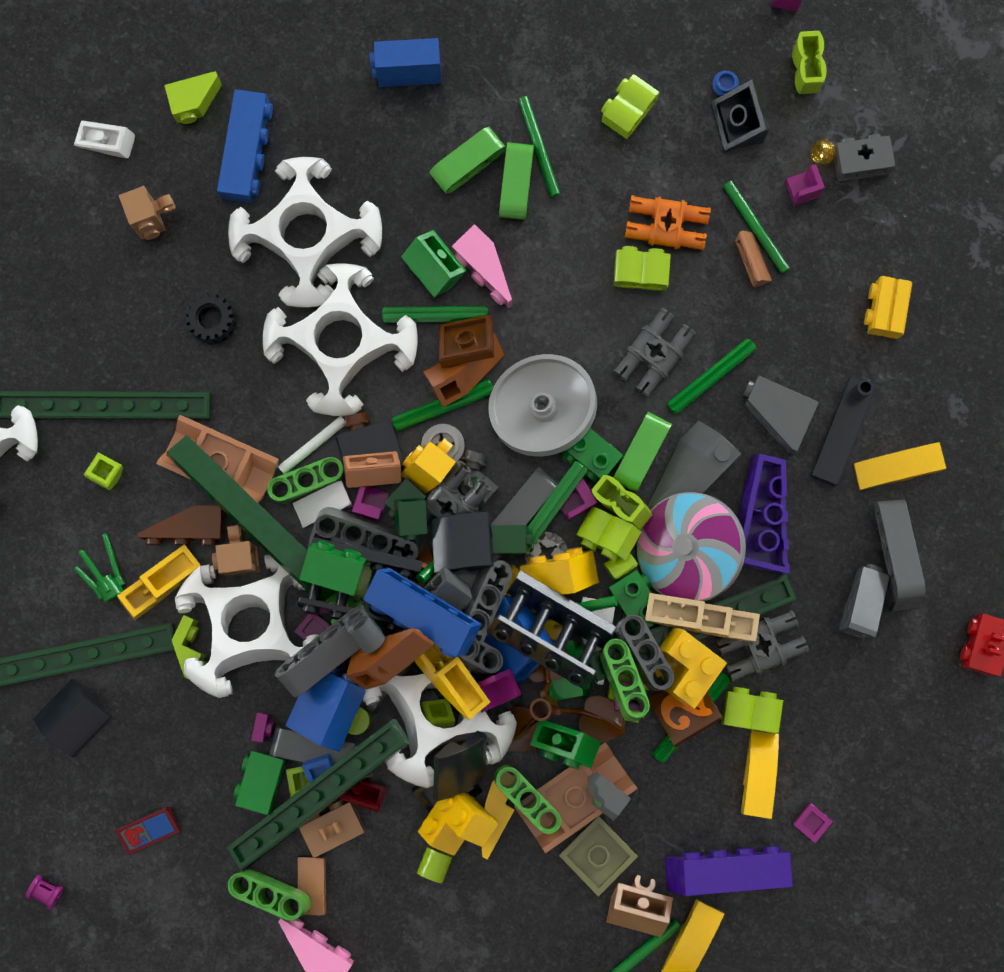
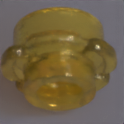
(822, 151)

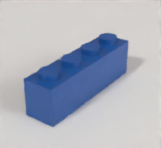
(244, 146)
(420, 609)

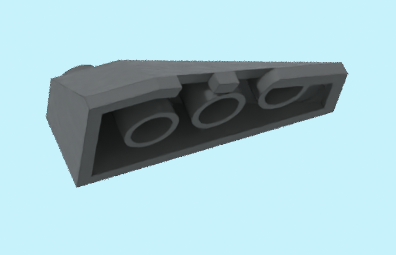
(695, 463)

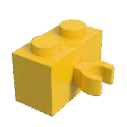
(428, 465)

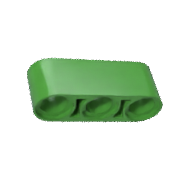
(467, 160)
(516, 181)
(642, 451)
(293, 478)
(624, 666)
(539, 805)
(256, 894)

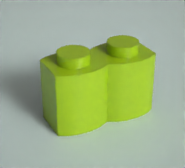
(809, 62)
(629, 105)
(641, 269)
(622, 502)
(608, 534)
(752, 711)

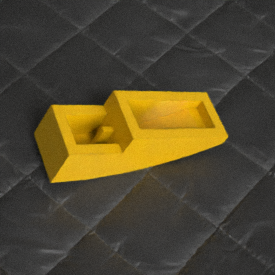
(899, 466)
(158, 582)
(453, 681)
(760, 774)
(499, 810)
(693, 938)

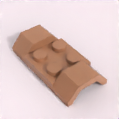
(243, 463)
(571, 798)

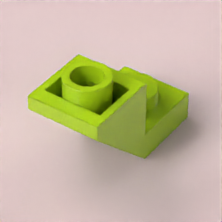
(186, 633)

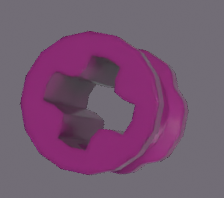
(44, 892)

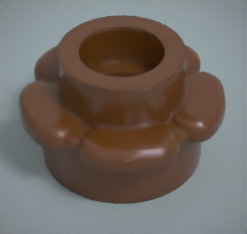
(356, 421)

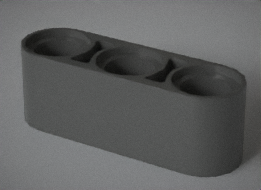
(656, 661)

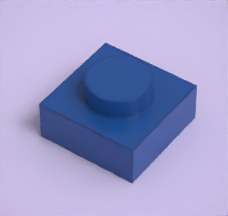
(316, 766)

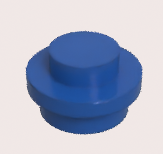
(724, 82)

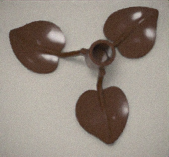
(597, 717)

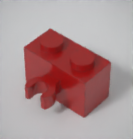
(985, 646)

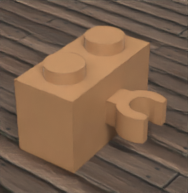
(144, 212)
(237, 557)
(332, 828)
(640, 908)

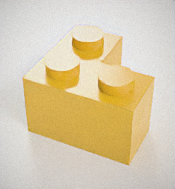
(566, 572)
(696, 667)
(455, 821)

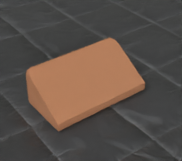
(753, 258)
(372, 469)
(313, 882)

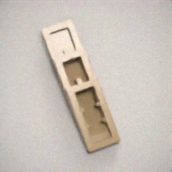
(702, 617)

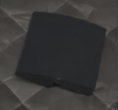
(369, 440)
(462, 542)
(459, 766)

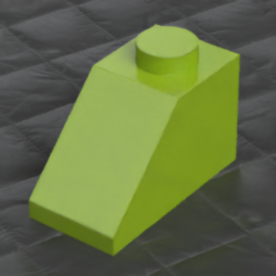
(192, 96)

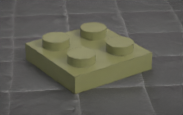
(598, 855)

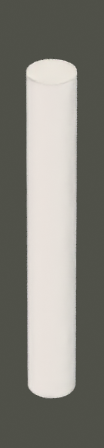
(312, 445)

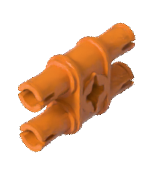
(677, 212)

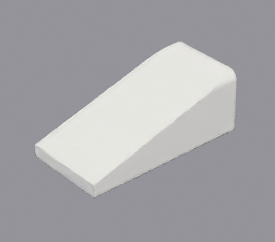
(105, 139)
(329, 496)

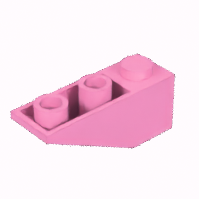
(480, 257)
(313, 950)

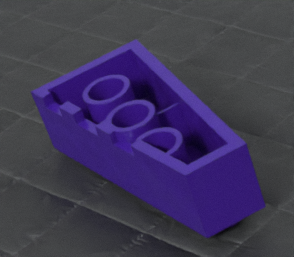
(765, 515)
(728, 871)

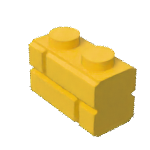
(888, 307)

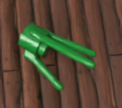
(107, 587)

